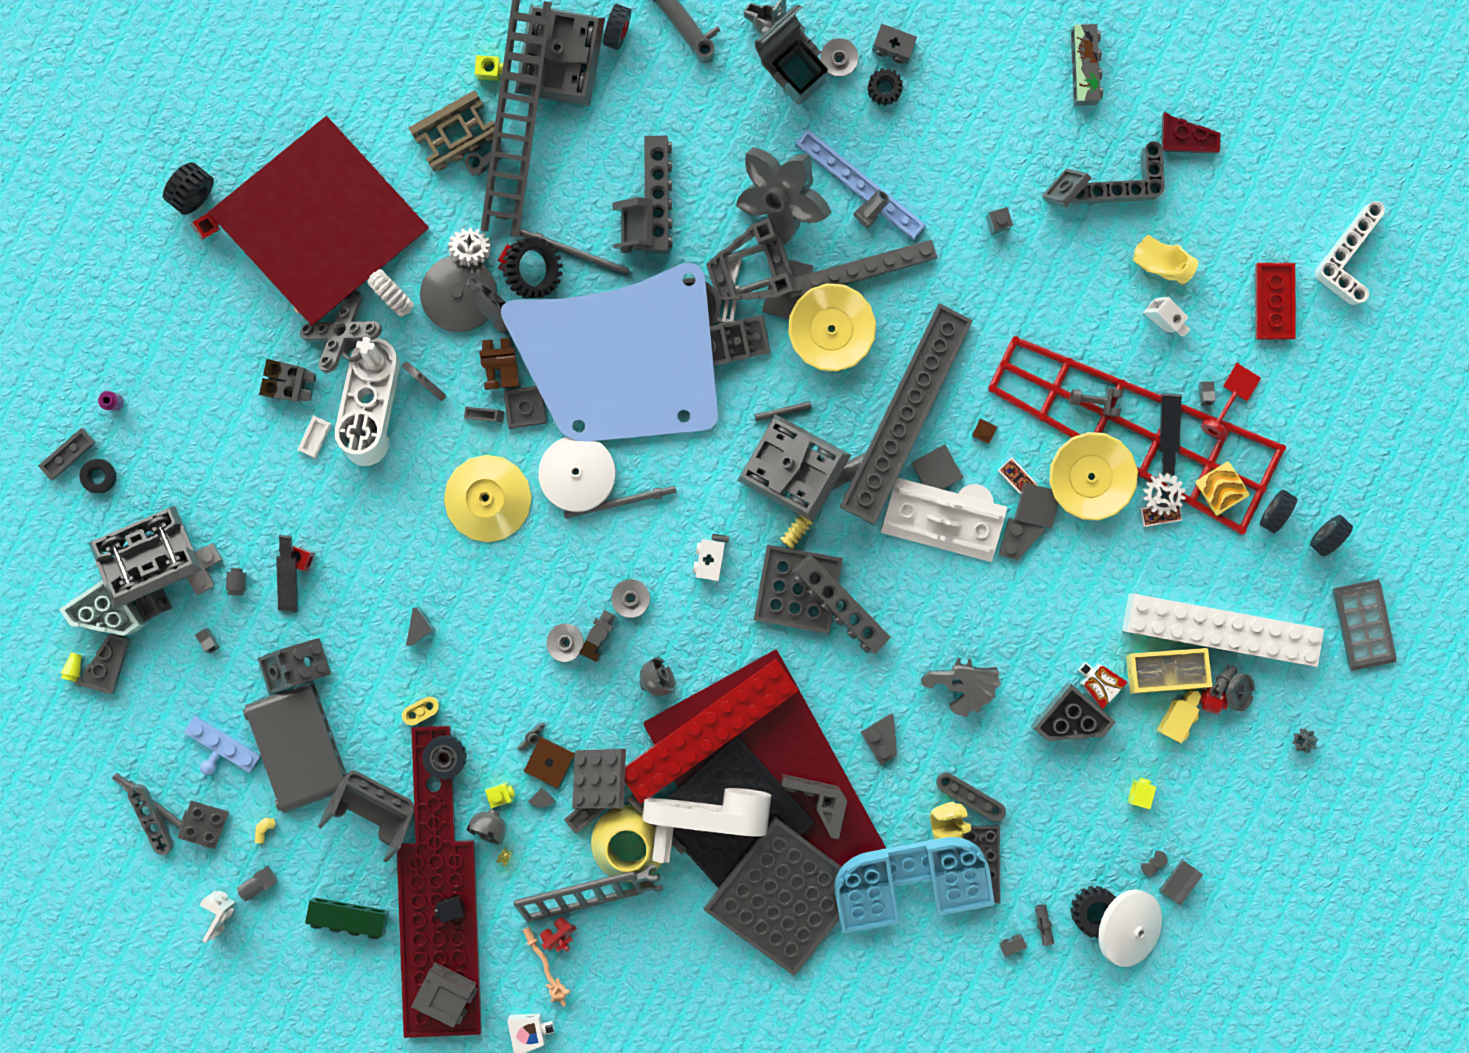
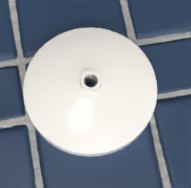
(578, 491)
(1130, 928)

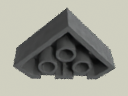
(1072, 717)

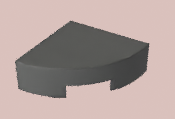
(541, 799)

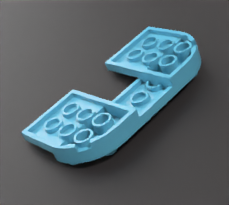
(868, 880)

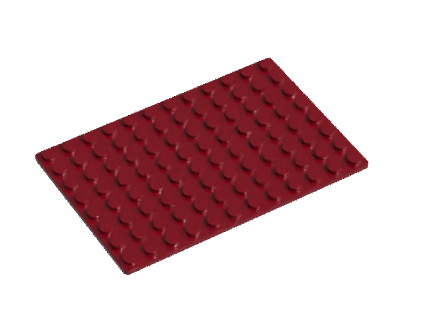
(787, 744)

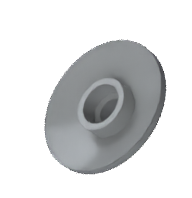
(839, 48)
(620, 600)
(556, 642)

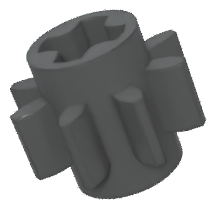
(1299, 740)

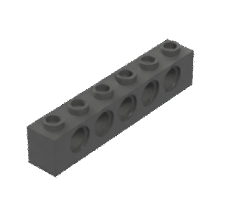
(655, 145)
(877, 636)

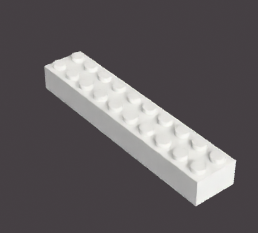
(1223, 629)

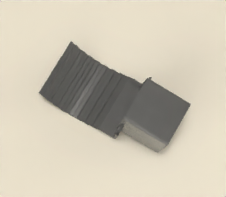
(781, 45)

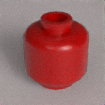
(1213, 704)

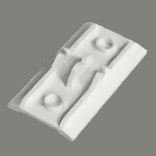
(944, 519)

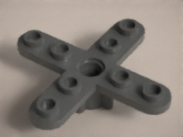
(340, 332)

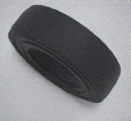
(89, 467)

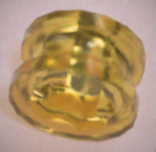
(504, 856)

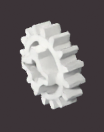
(478, 248)
(1170, 490)

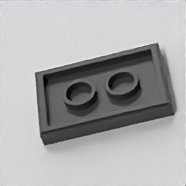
(783, 305)

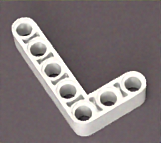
(1346, 251)

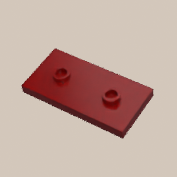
(1275, 301)

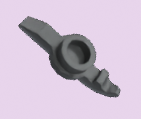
(531, 737)

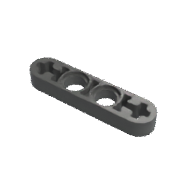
(147, 820)

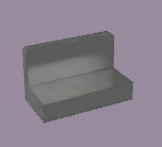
(1181, 882)

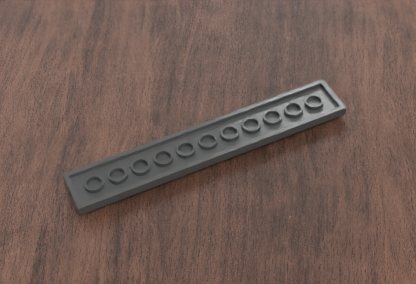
(905, 414)

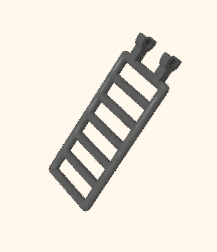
(576, 890)

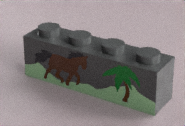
(1086, 64)

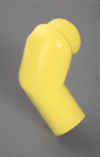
(262, 827)

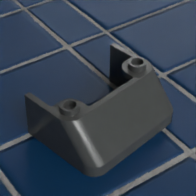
(375, 804)

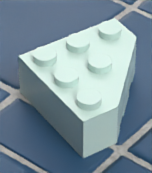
(95, 611)

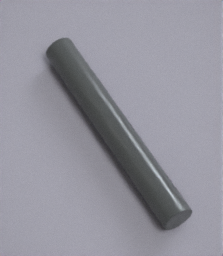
(783, 411)

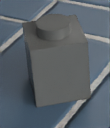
(999, 220)

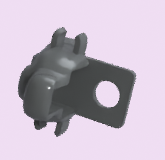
(765, 16)

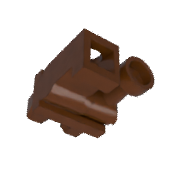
(500, 359)

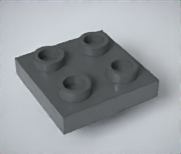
(202, 824)

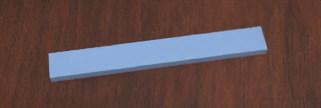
(858, 183)

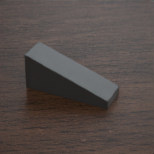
(483, 414)

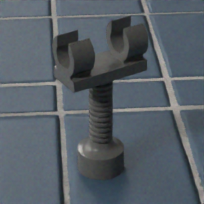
(1077, 397)

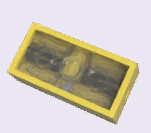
(1169, 671)

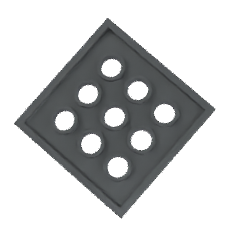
(767, 593)

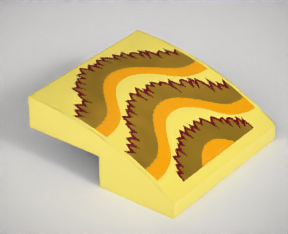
(1222, 488)

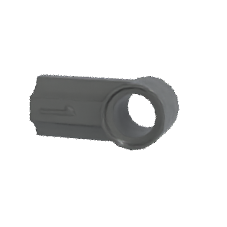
(868, 212)
(261, 881)

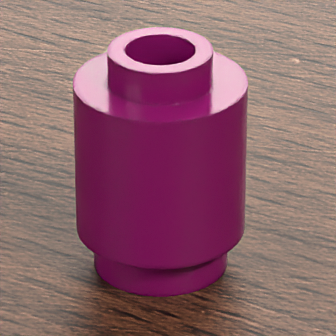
(110, 401)

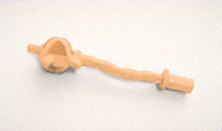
(557, 990)

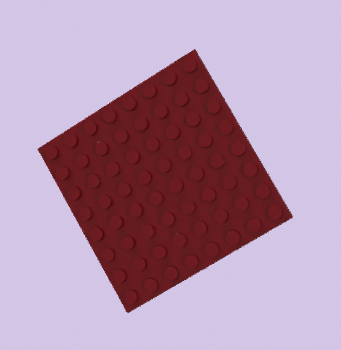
(318, 220)

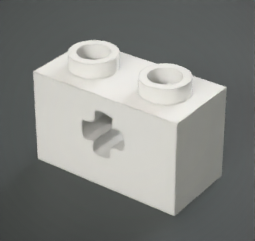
(712, 570)

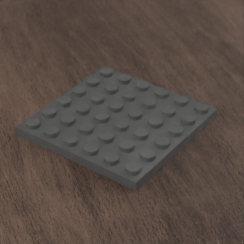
(780, 897)

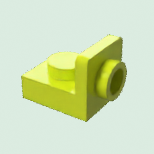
(500, 794)

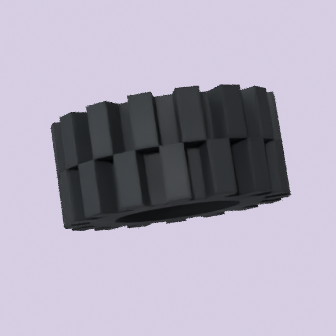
(890, 76)

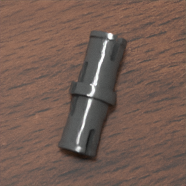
(1223, 681)
(1044, 924)

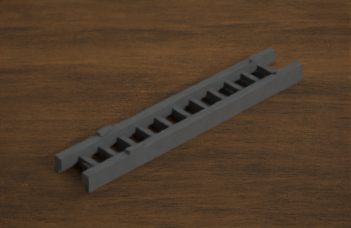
(535, 80)

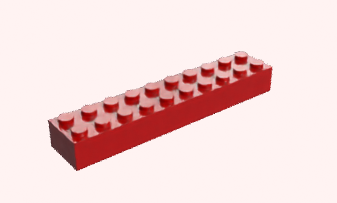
(708, 730)

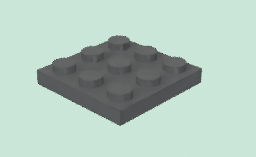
(599, 779)

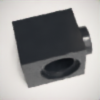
(450, 908)

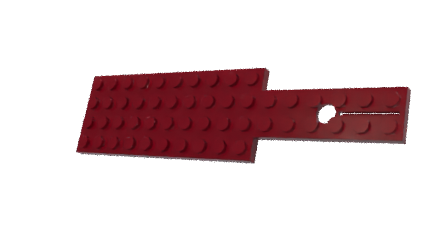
(430, 872)

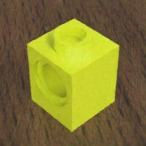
(481, 64)
(1142, 793)

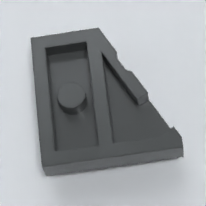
(1018, 538)
(882, 738)

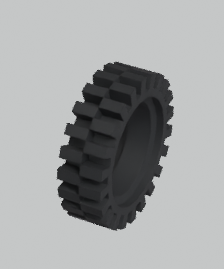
(513, 259)

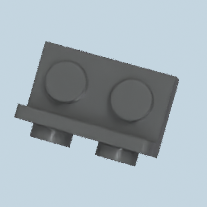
(153, 604)

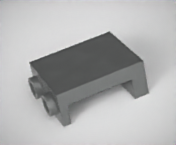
(635, 224)

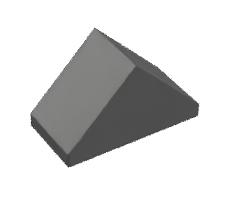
(419, 626)

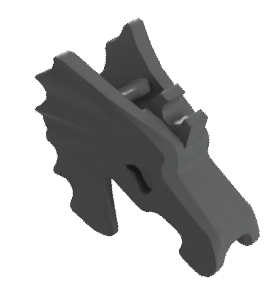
(977, 685)

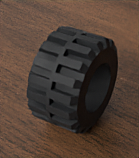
(188, 188)
(1081, 906)

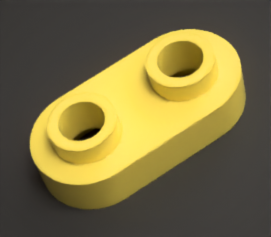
(421, 710)

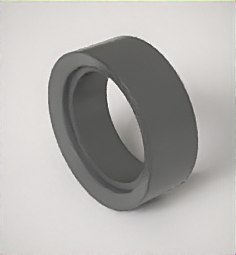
(351, 359)

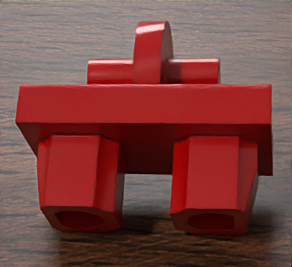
(552, 940)

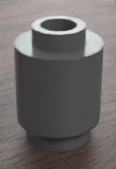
(236, 582)

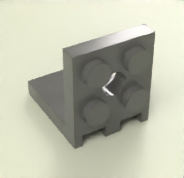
(287, 666)

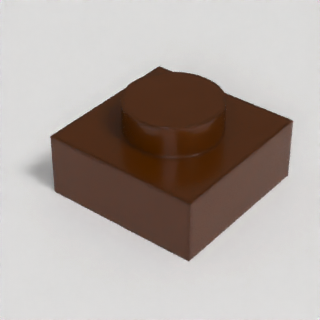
(984, 431)

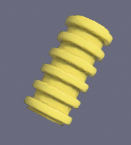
(796, 532)

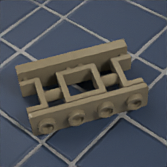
(444, 119)

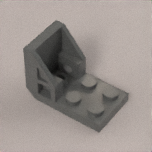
(830, 812)

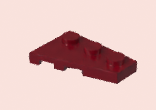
(1187, 137)

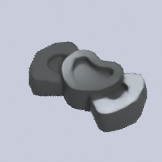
(1154, 863)

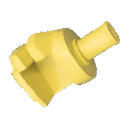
(948, 821)

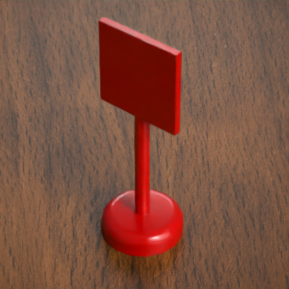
(1241, 384)

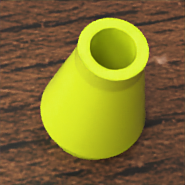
(72, 668)

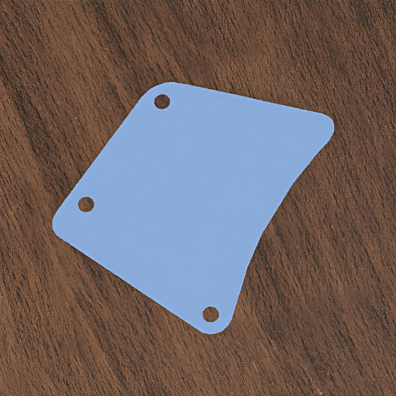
(622, 357)

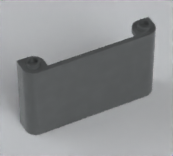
(296, 746)

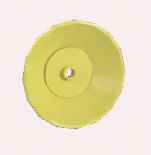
(836, 307)
(1113, 476)
(507, 501)

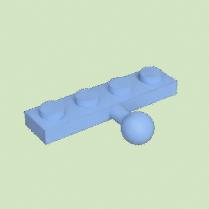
(221, 745)

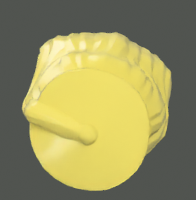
(1165, 260)

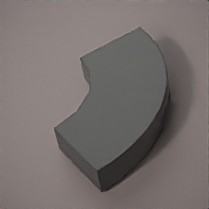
(424, 381)

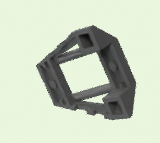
(777, 257)

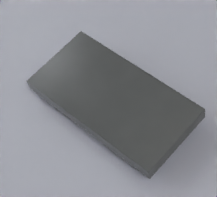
(988, 840)

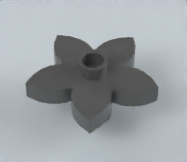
(782, 192)

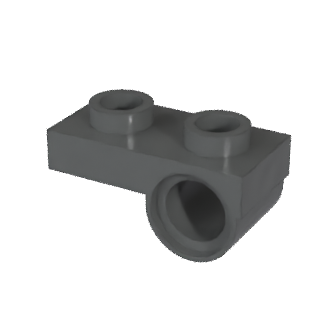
(483, 161)

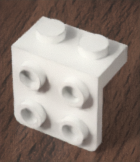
(221, 906)

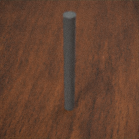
(639, 807)

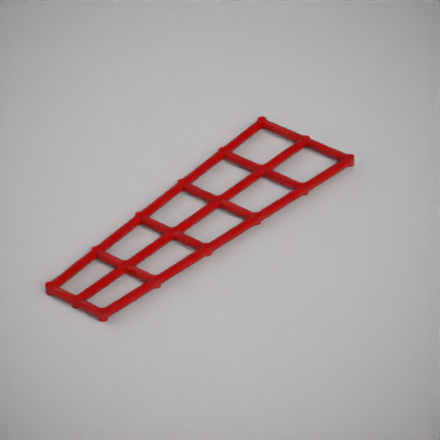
(1209, 464)

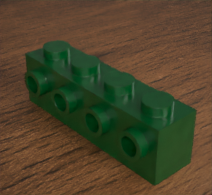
(347, 917)

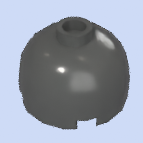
(656, 678)
(488, 826)

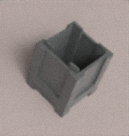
(445, 995)

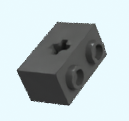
(887, 36)

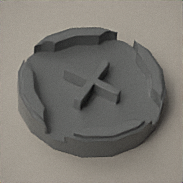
(1240, 692)

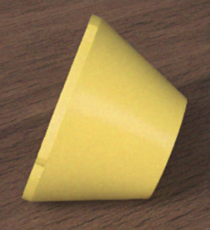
(613, 822)

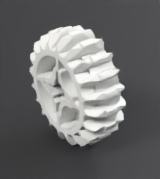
(390, 293)

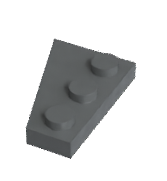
(106, 666)

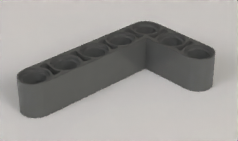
(1125, 186)

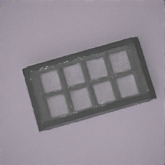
(1364, 625)

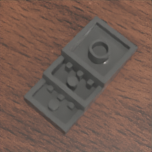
(739, 339)

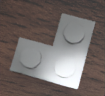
(202, 580)

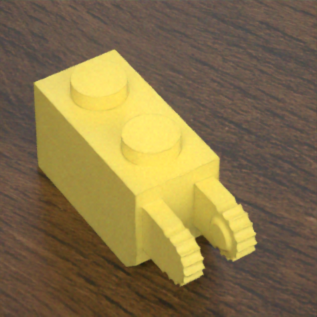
(1180, 717)

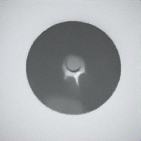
(448, 298)

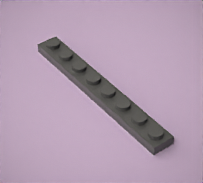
(866, 268)

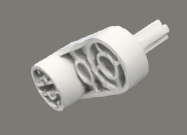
(362, 419)
(742, 813)

